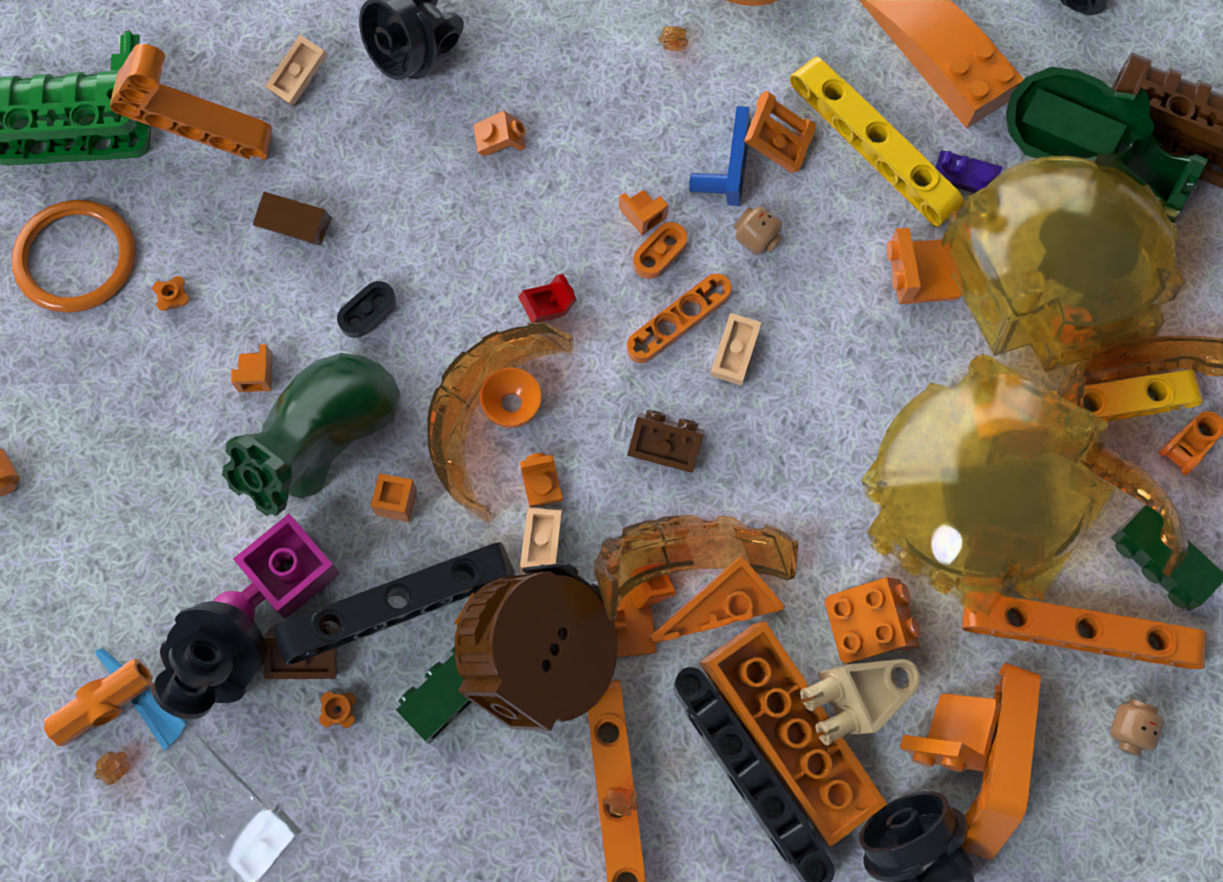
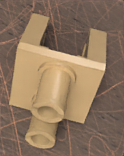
(861, 696)

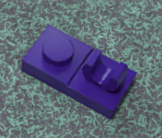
(966, 172)

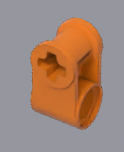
(1190, 445)

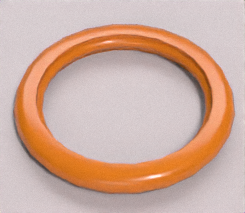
(90, 300)

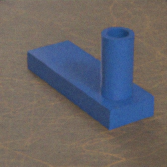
(733, 182)

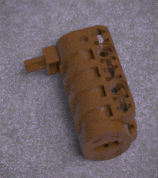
(1183, 112)

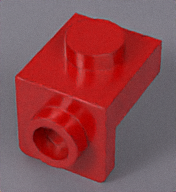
(549, 300)

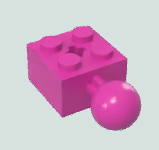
(264, 567)

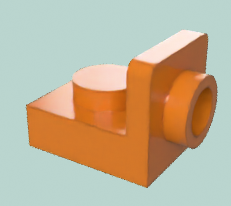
(540, 480)

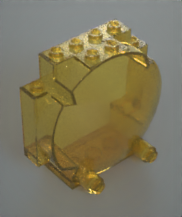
(1063, 259)
(987, 485)

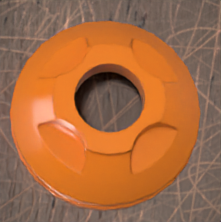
(508, 382)

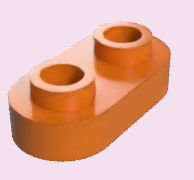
(657, 250)

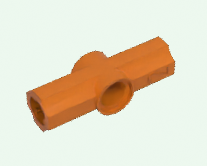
(98, 702)

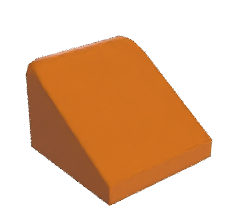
(652, 592)

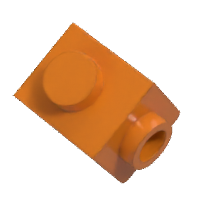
(498, 133)

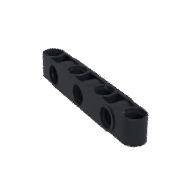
(371, 612)
(752, 777)

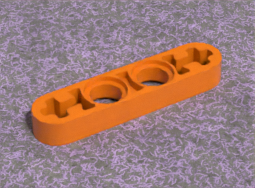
(676, 315)

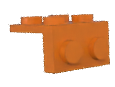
(919, 270)
(872, 620)
(958, 734)

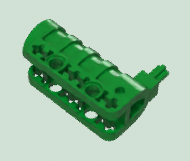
(66, 111)

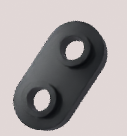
(364, 308)

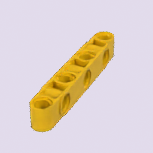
(893, 157)
(1130, 396)

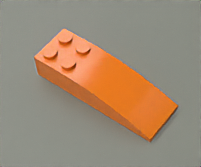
(949, 54)
(765, 697)

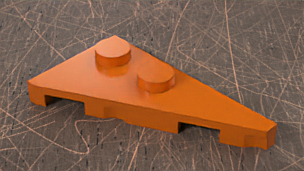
(729, 598)

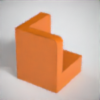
(643, 211)
(253, 371)
(394, 497)

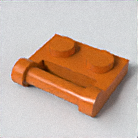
(775, 139)

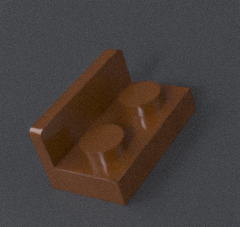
(666, 441)
(318, 667)

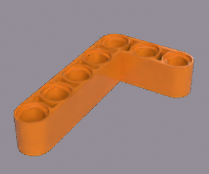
(146, 100)
(1008, 767)

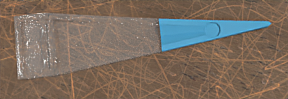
(235, 806)

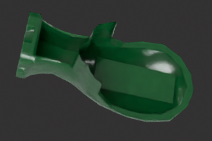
(1072, 117)
(308, 428)

